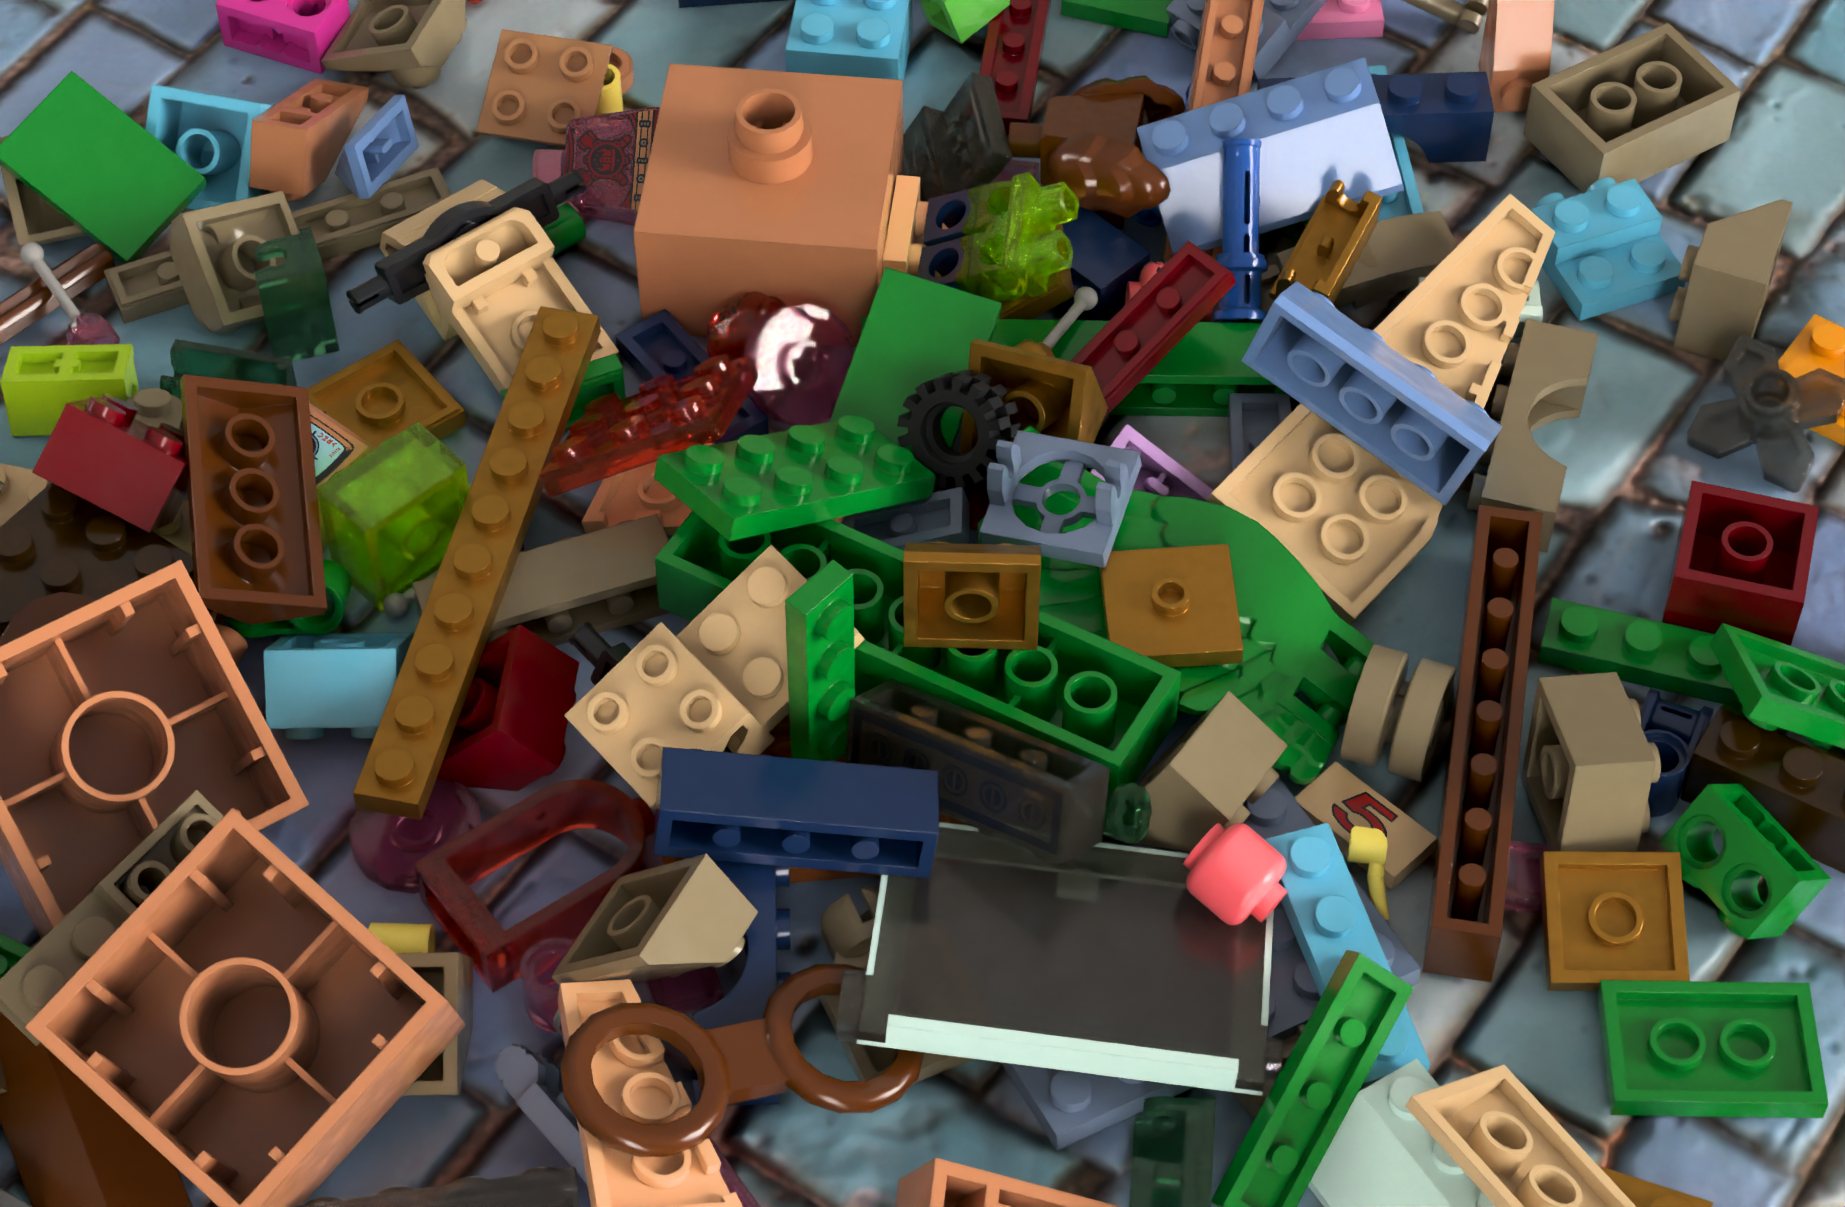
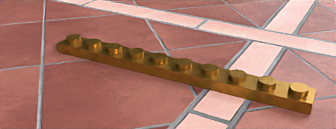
(476, 567)

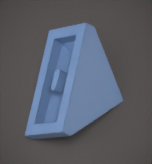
(378, 149)

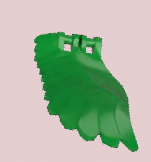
(1278, 606)

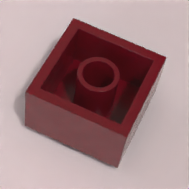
(117, 461)
(1741, 562)

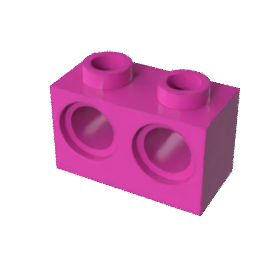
(283, 29)

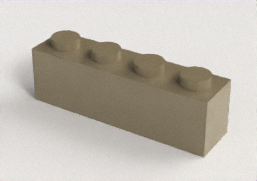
(578, 580)

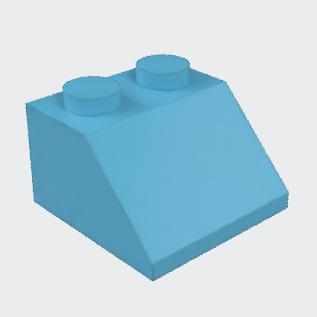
(210, 136)
(331, 681)

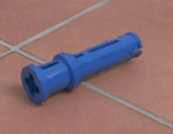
(1241, 232)

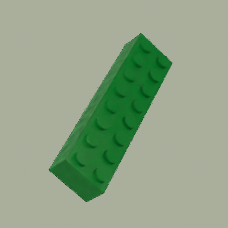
(1066, 692)

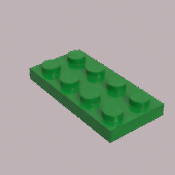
(794, 477)

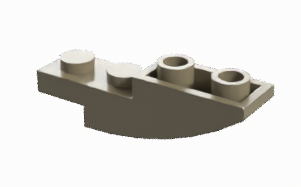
(1390, 261)
(93, 921)

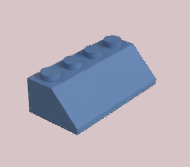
(1309, 135)
(1370, 392)

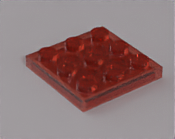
(657, 421)

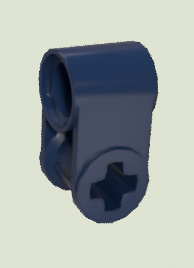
(1676, 734)

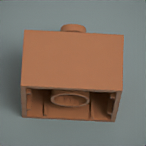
(768, 192)
(114, 729)
(247, 1023)

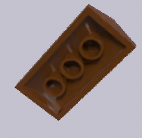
(252, 499)
(71, 1141)

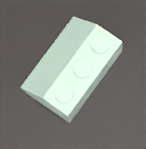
(1388, 1155)

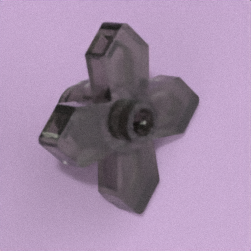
(1768, 412)

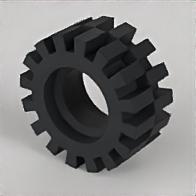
(925, 430)

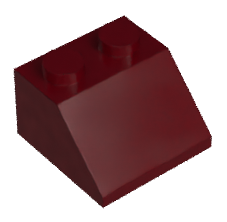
(513, 715)

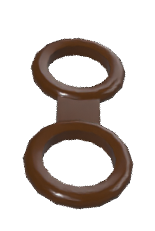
(730, 1063)

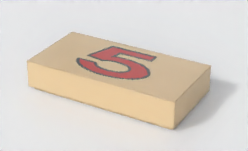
(1348, 802)

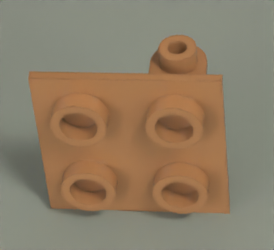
(542, 86)

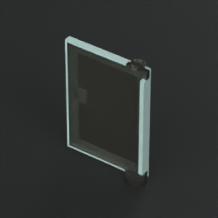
(1065, 967)

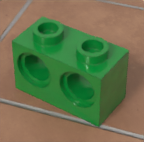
(1751, 848)

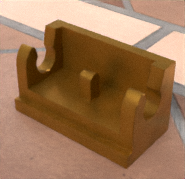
(1330, 243)

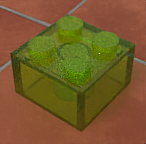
(394, 512)

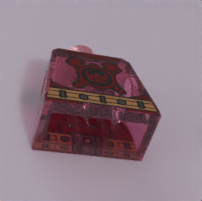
(610, 156)

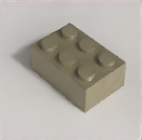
(1631, 110)

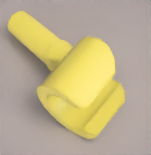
(1370, 847)

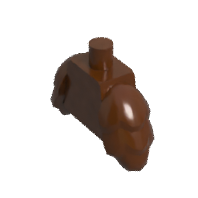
(1096, 146)

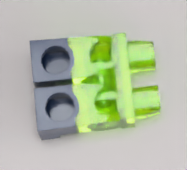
(999, 238)

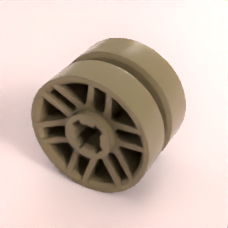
(1397, 712)

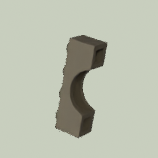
(1546, 385)

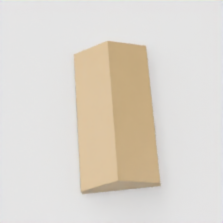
(1512, 1144)

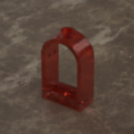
(564, 806)

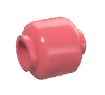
(1236, 874)

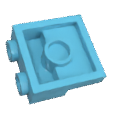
(1607, 248)

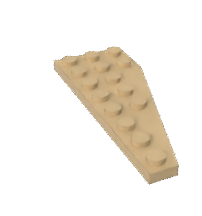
(1336, 502)

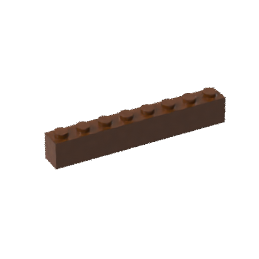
(1483, 746)

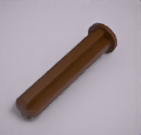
(37, 300)

